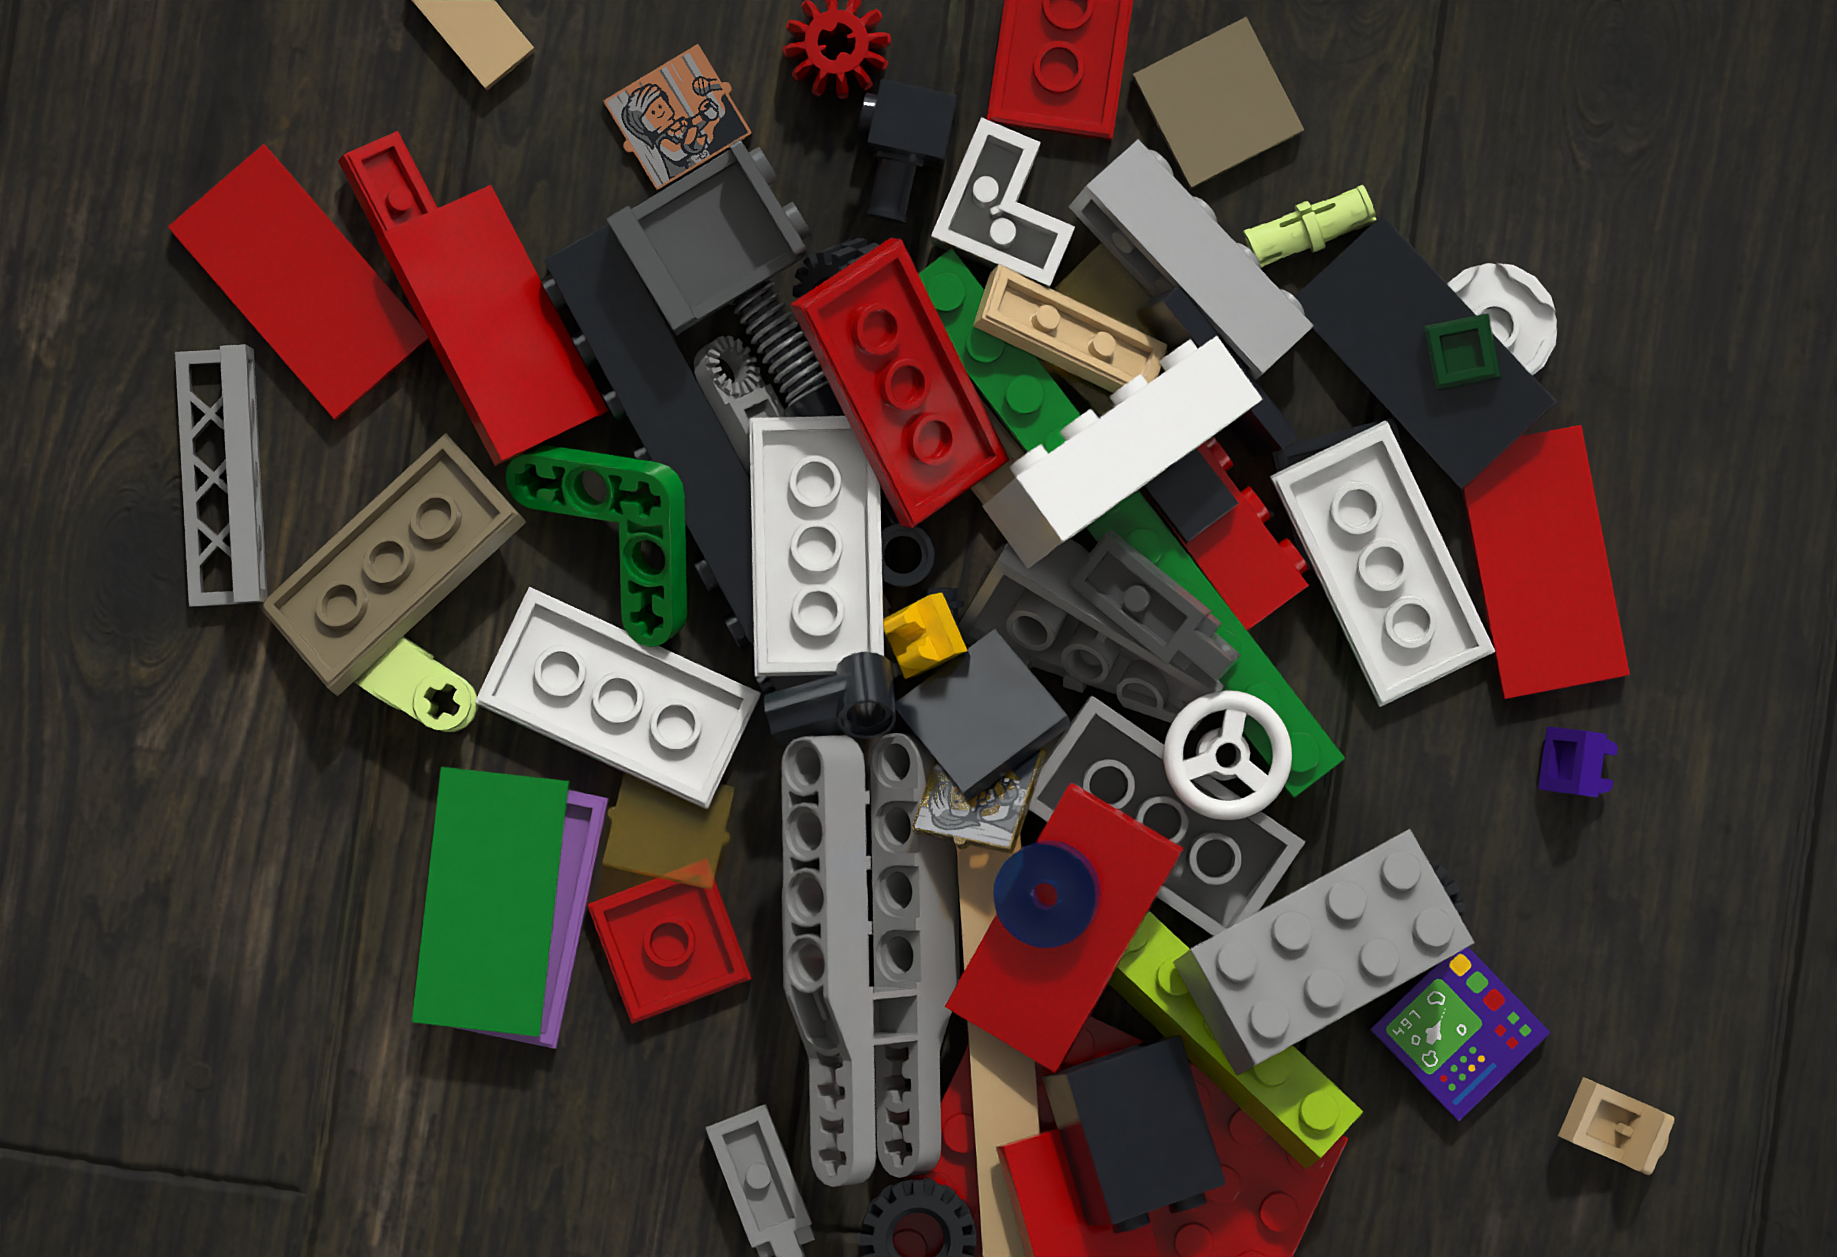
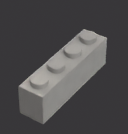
(1176, 242)

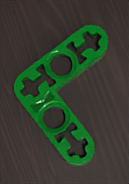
(636, 519)

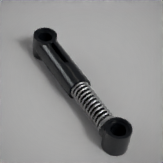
(815, 398)

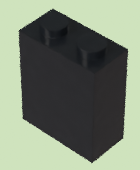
(1134, 1133)

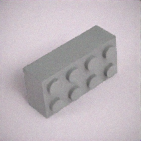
(1224, 863)
(1323, 952)

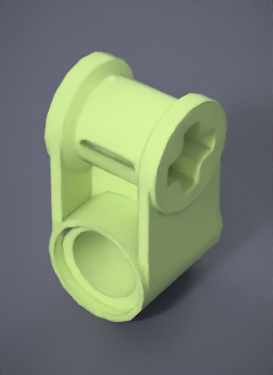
(409, 678)

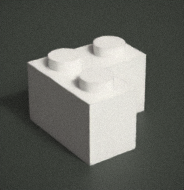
(983, 212)

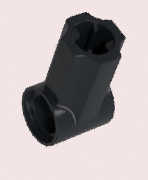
(851, 701)

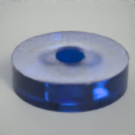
(1076, 890)

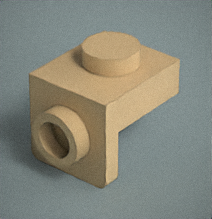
(1617, 1126)

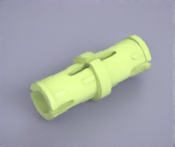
(1311, 226)

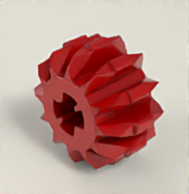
(846, 65)

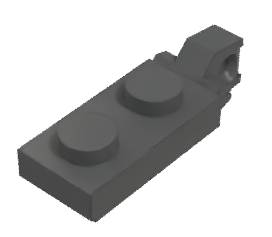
(1152, 607)

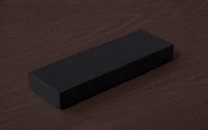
(1176, 321)

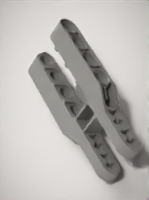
(829, 952)

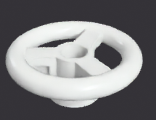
(1236, 707)

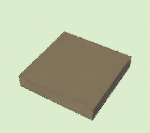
(1218, 103)

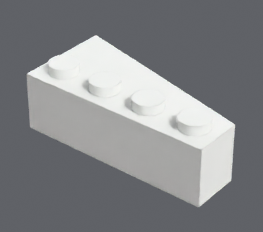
(1120, 451)

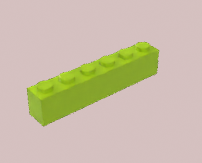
(1280, 1094)

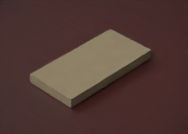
(392, 564)

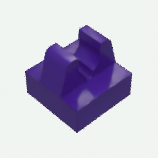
(1575, 761)

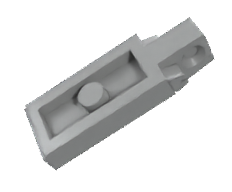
(762, 1183)

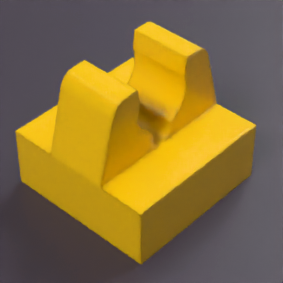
(923, 635)

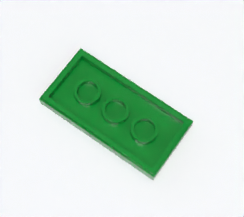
(490, 901)

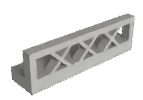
(242, 470)

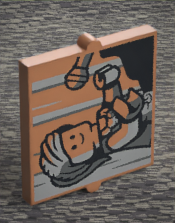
(677, 117)

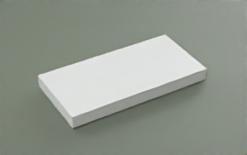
(813, 546)
(1382, 563)
(617, 698)

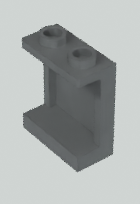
(712, 236)

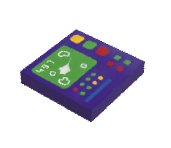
(1459, 1031)

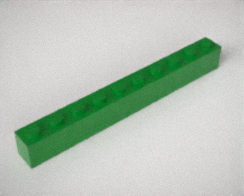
(1034, 414)

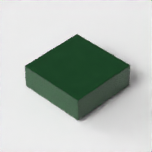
(1462, 351)

